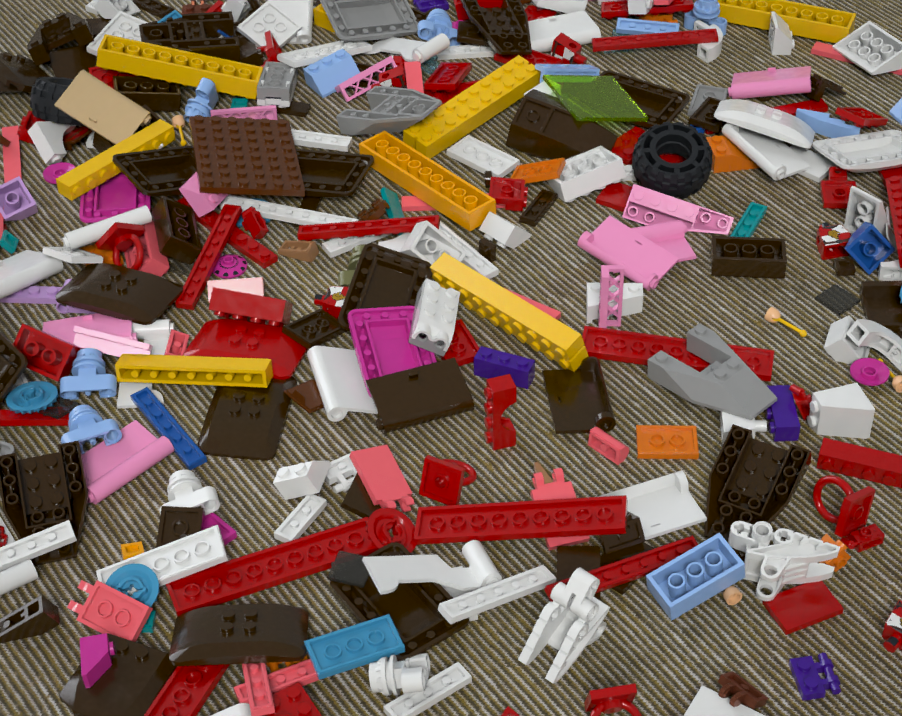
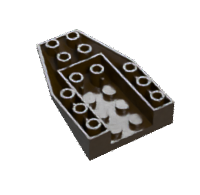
(751, 481)
(45, 493)

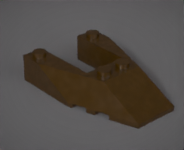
(56, 33)
(190, 34)

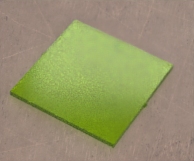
(594, 98)

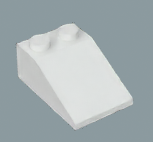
(864, 208)
(430, 243)

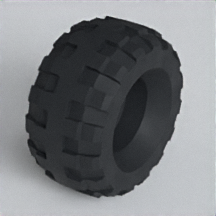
(44, 96)
(672, 178)

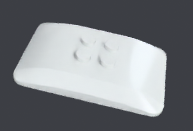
(766, 121)
(864, 151)

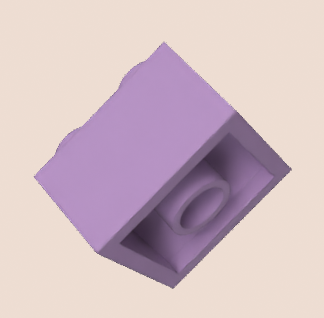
(16, 200)

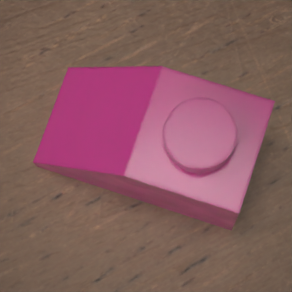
(96, 657)

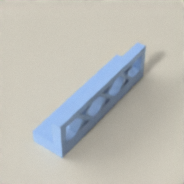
(638, 27)
(566, 69)

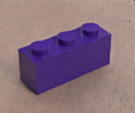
(495, 363)
(783, 415)

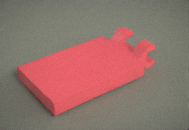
(382, 477)
(555, 490)
(111, 611)

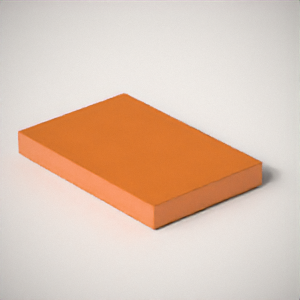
(539, 170)
(666, 442)

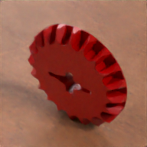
(383, 520)

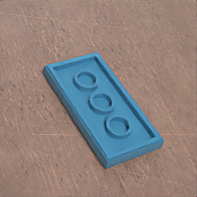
(354, 646)

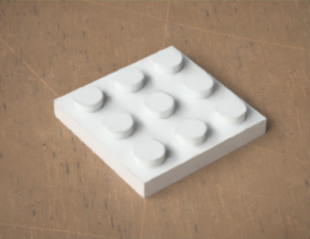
(269, 18)

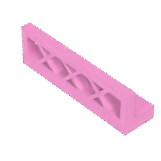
(362, 76)
(256, 112)
(606, 295)
(109, 343)

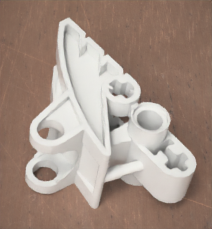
(785, 561)
(567, 623)

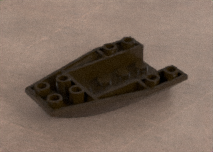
(502, 28)
(550, 131)

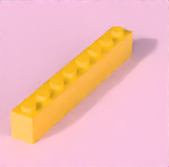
(102, 168)
(194, 370)

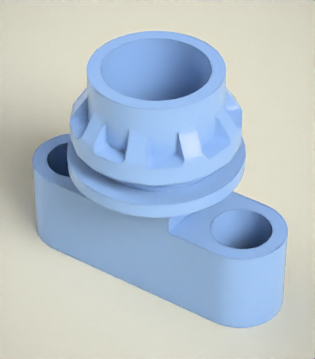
(707, 12)
(436, 23)
(204, 101)
(88, 376)
(87, 424)

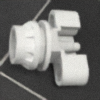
(187, 491)
(392, 675)

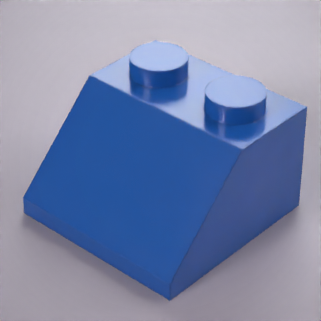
(868, 247)

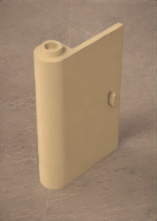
(102, 108)

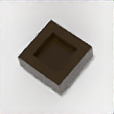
(487, 249)
(844, 267)

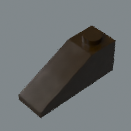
(249, 53)
(29, 620)

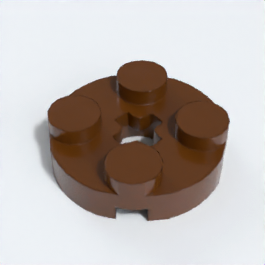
(374, 212)

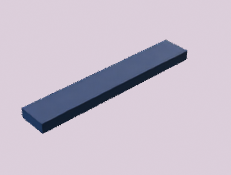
(167, 426)

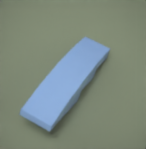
(826, 126)

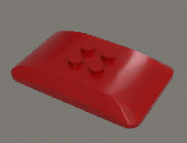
(248, 340)

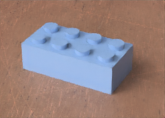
(695, 576)

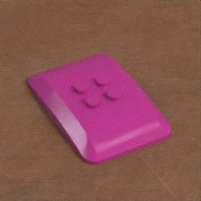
(111, 199)
(382, 341)

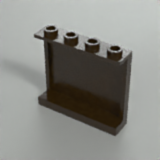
(882, 303)

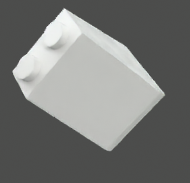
(841, 412)

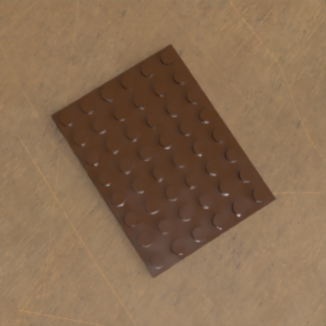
(245, 156)

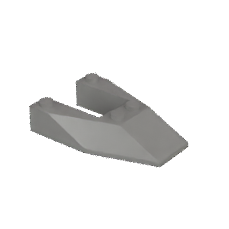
(391, 110)
(722, 386)

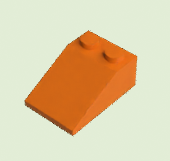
(728, 156)

